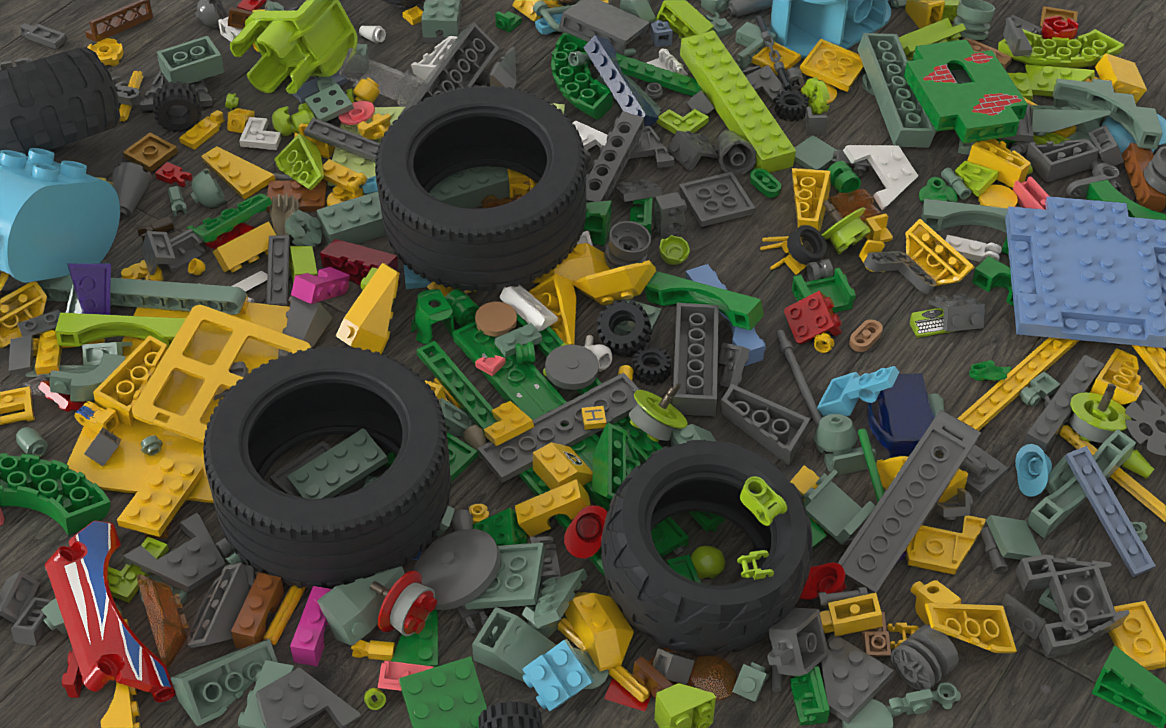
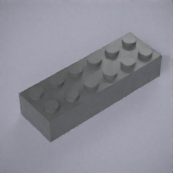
(696, 359)

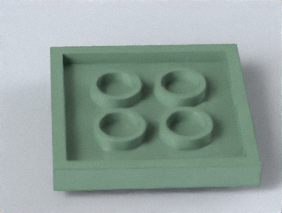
(516, 580)

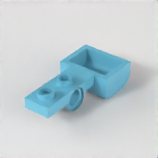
(845, 390)

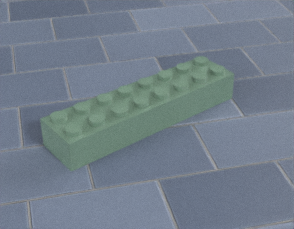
(901, 110)

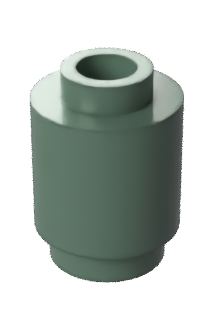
(31, 441)

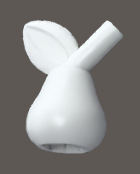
(601, 351)

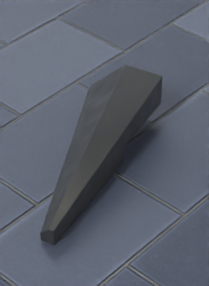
(305, 321)

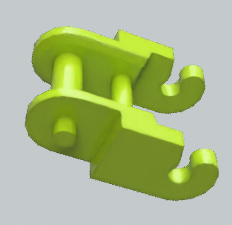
(755, 573)

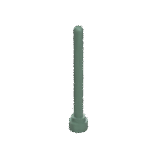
(577, 58)

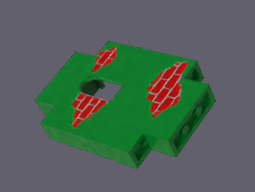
(975, 109)

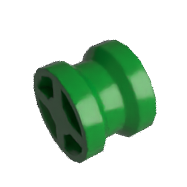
(525, 353)

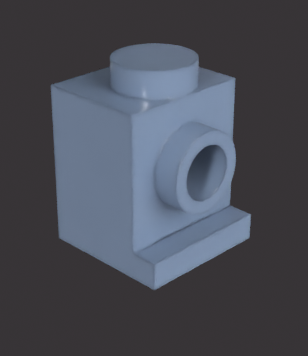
(658, 29)

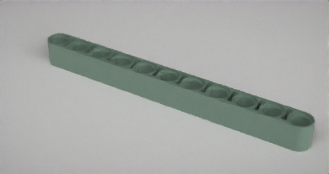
(156, 294)

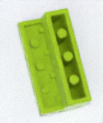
(935, 33)

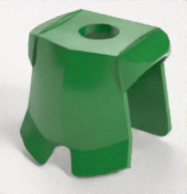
(427, 315)

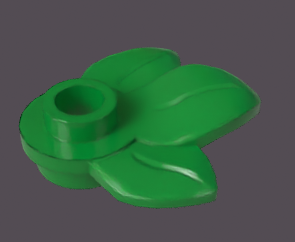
(941, 192)
(988, 371)

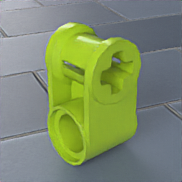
(763, 502)

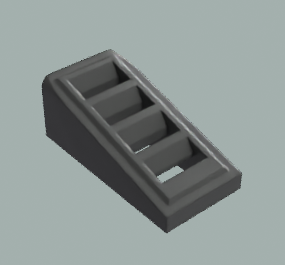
(22, 629)

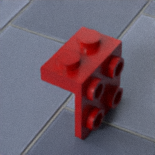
(812, 317)

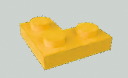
(510, 423)

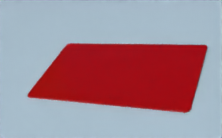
(620, 695)

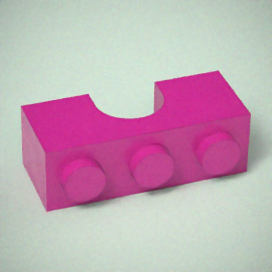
(326, 285)
(309, 636)

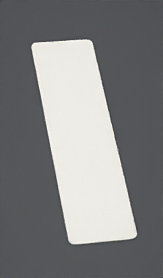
(252, 281)

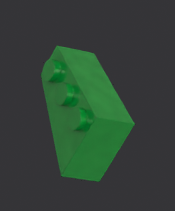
(598, 221)

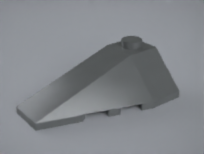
(505, 71)

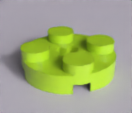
(817, 95)

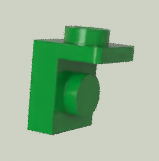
(507, 21)

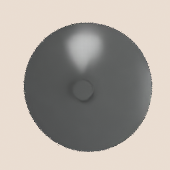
(459, 567)

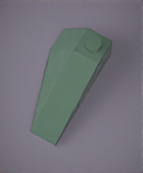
(1050, 118)

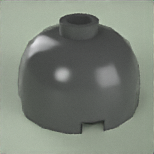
(210, 12)

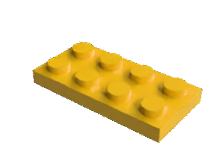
(160, 496)

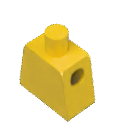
(931, 593)

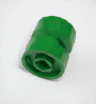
(843, 177)
(463, 307)

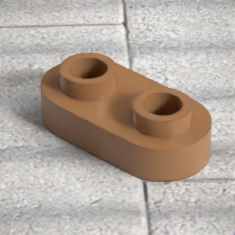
(865, 335)

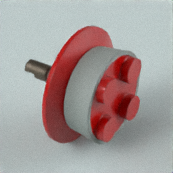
(405, 604)

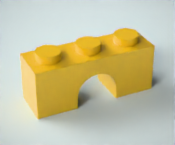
(566, 499)

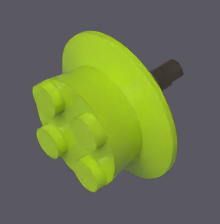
(846, 230)

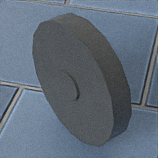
(572, 367)

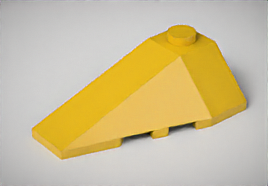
(560, 298)
(1121, 372)

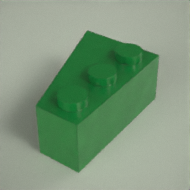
(1132, 688)

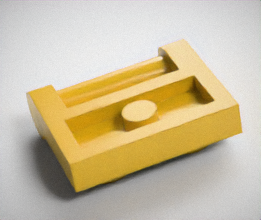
(16, 400)

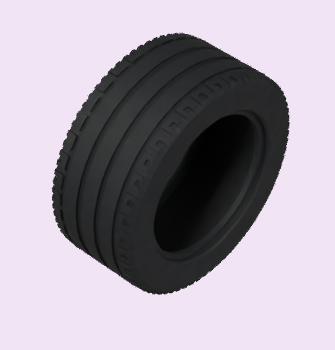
(492, 244)
(315, 397)

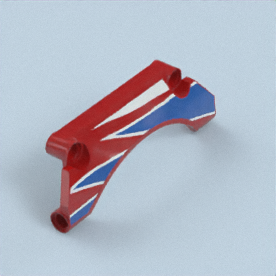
(97, 631)

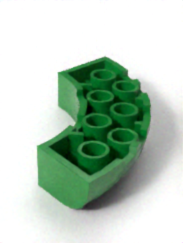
(576, 81)
(51, 490)

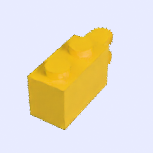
(852, 615)

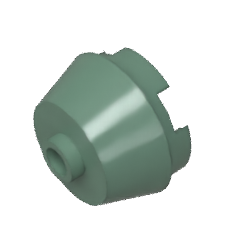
(835, 434)

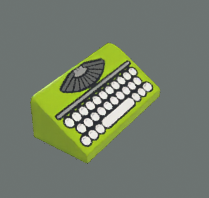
(928, 322)

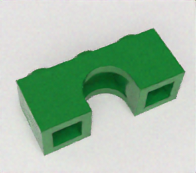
(993, 274)

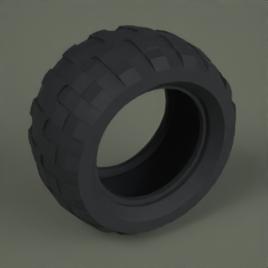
(56, 101)

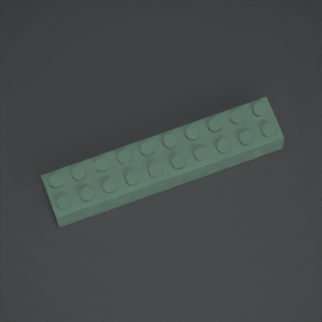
(362, 220)

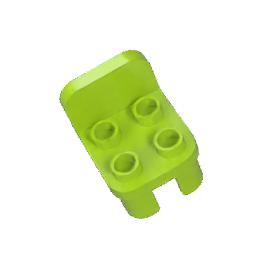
(296, 43)

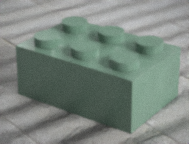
(191, 61)

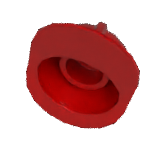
(585, 532)
(824, 578)

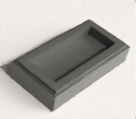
(21, 355)

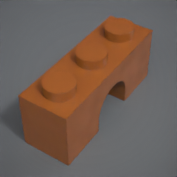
(262, 598)

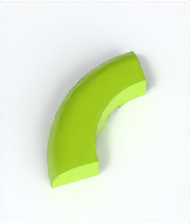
(1062, 52)

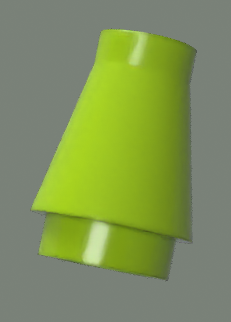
(1138, 464)

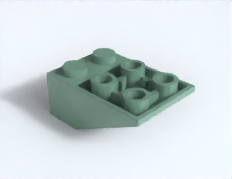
(509, 644)

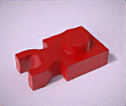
(171, 173)

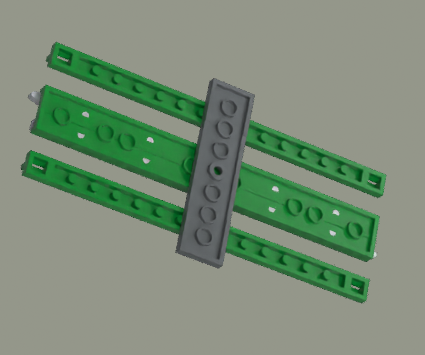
(552, 420)

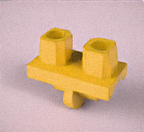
(375, 128)

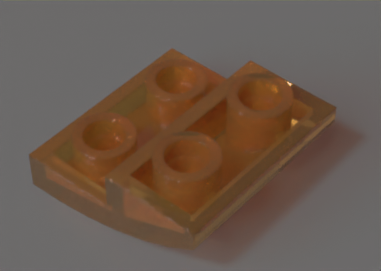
(849, 202)

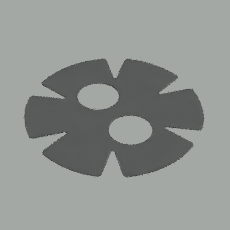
(1149, 416)

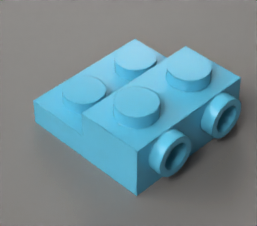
(557, 676)

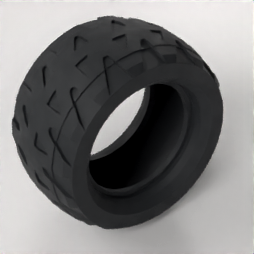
(682, 611)

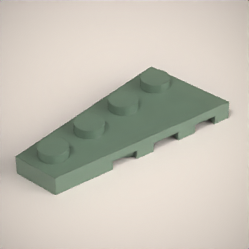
(555, 595)

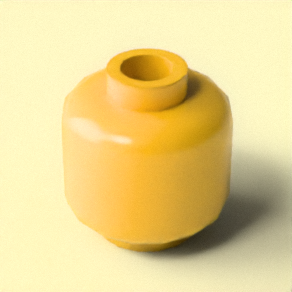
(366, 90)

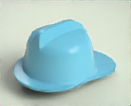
(1032, 469)

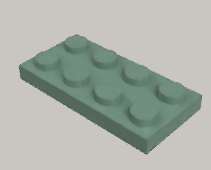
(338, 467)

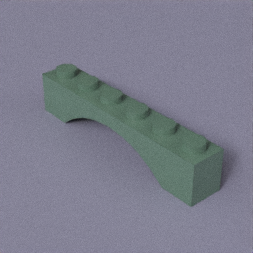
(945, 214)
(1063, 502)

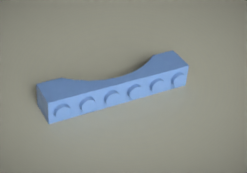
(741, 336)

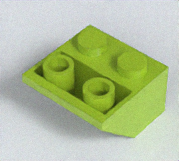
(684, 707)

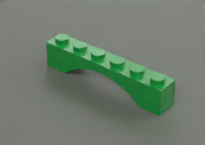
(738, 308)

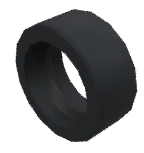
(814, 237)

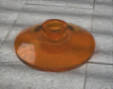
(704, 678)

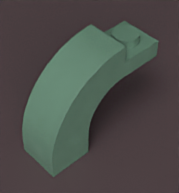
(82, 385)

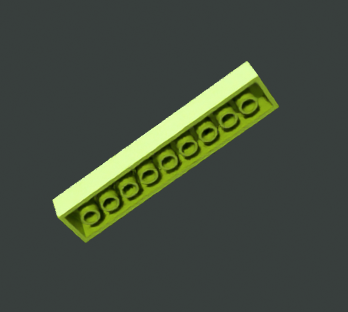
(737, 100)

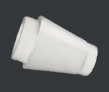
(373, 33)

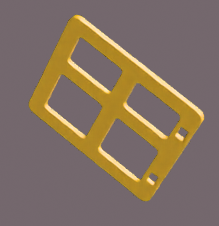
(214, 375)

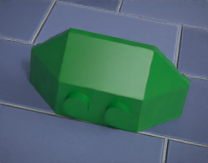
(612, 460)

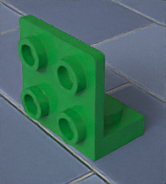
(503, 528)

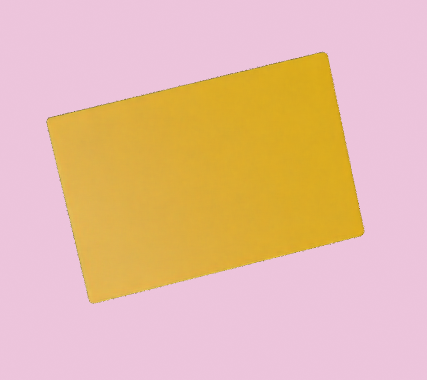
(128, 465)

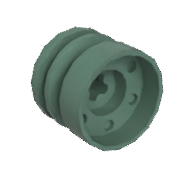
(975, 17)

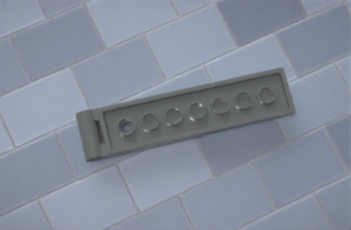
(908, 501)

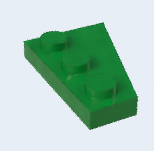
(421, 647)

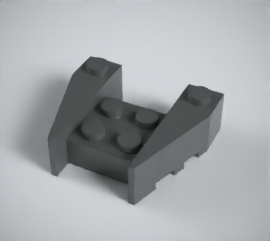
(1072, 586)

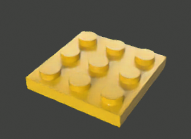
(833, 65)

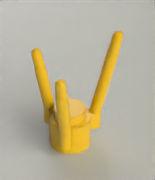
(783, 245)

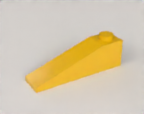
(369, 316)
(975, 624)

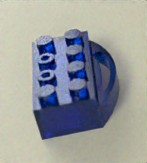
(903, 415)

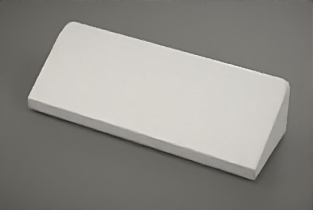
(528, 307)

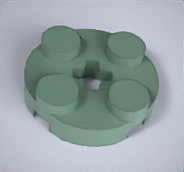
(303, 229)

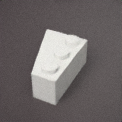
(430, 61)

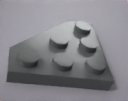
(851, 678)

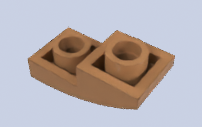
(877, 640)

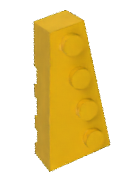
(810, 191)
(128, 380)

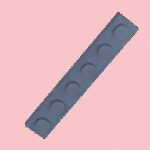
(1110, 511)

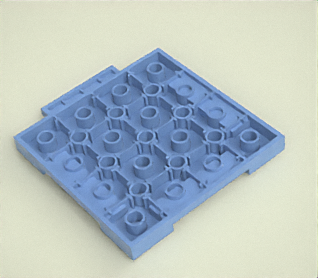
(1088, 272)

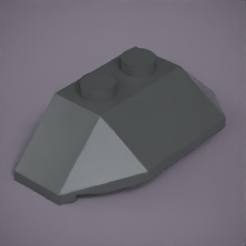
(220, 607)

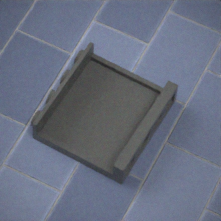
(604, 20)

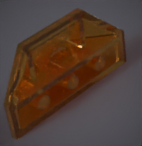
(164, 617)

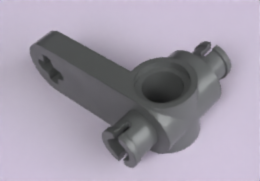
(1101, 171)

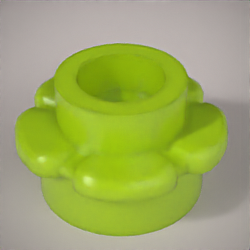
(231, 101)

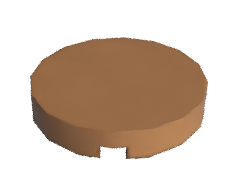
(496, 318)

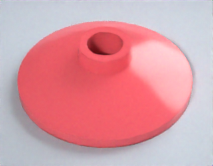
(362, 111)

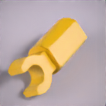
(374, 650)

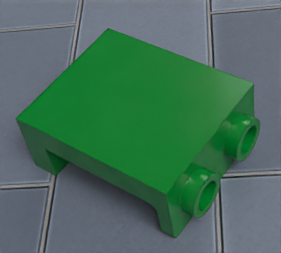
(834, 287)

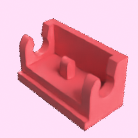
(392, 671)

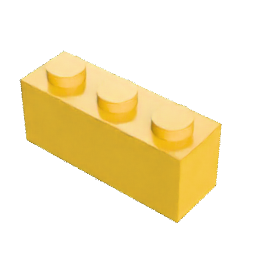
(244, 248)

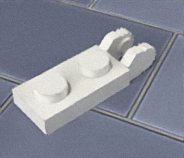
(973, 249)

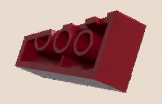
(355, 259)

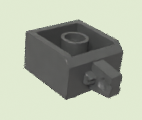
(797, 642)

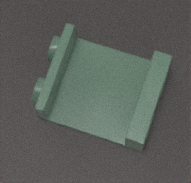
(835, 509)

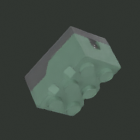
(441, 20)

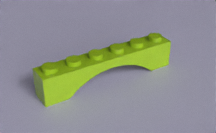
(80, 329)

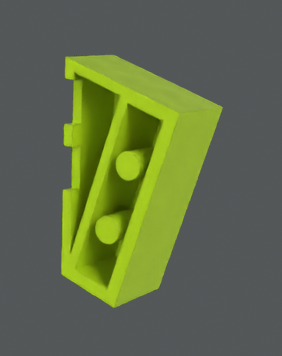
(683, 18)

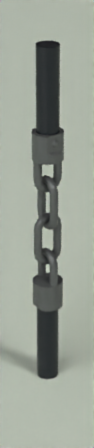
(778, 66)

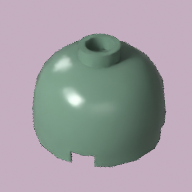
(207, 190)

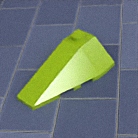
(301, 161)

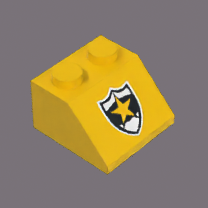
(560, 465)

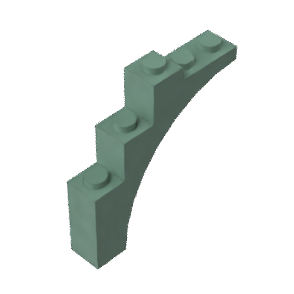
(1139, 121)

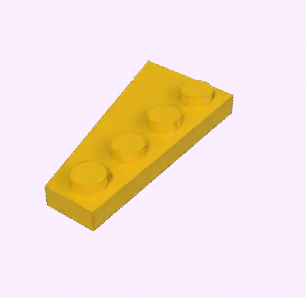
(237, 173)

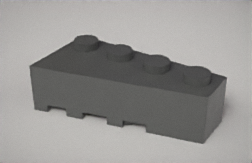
(766, 422)

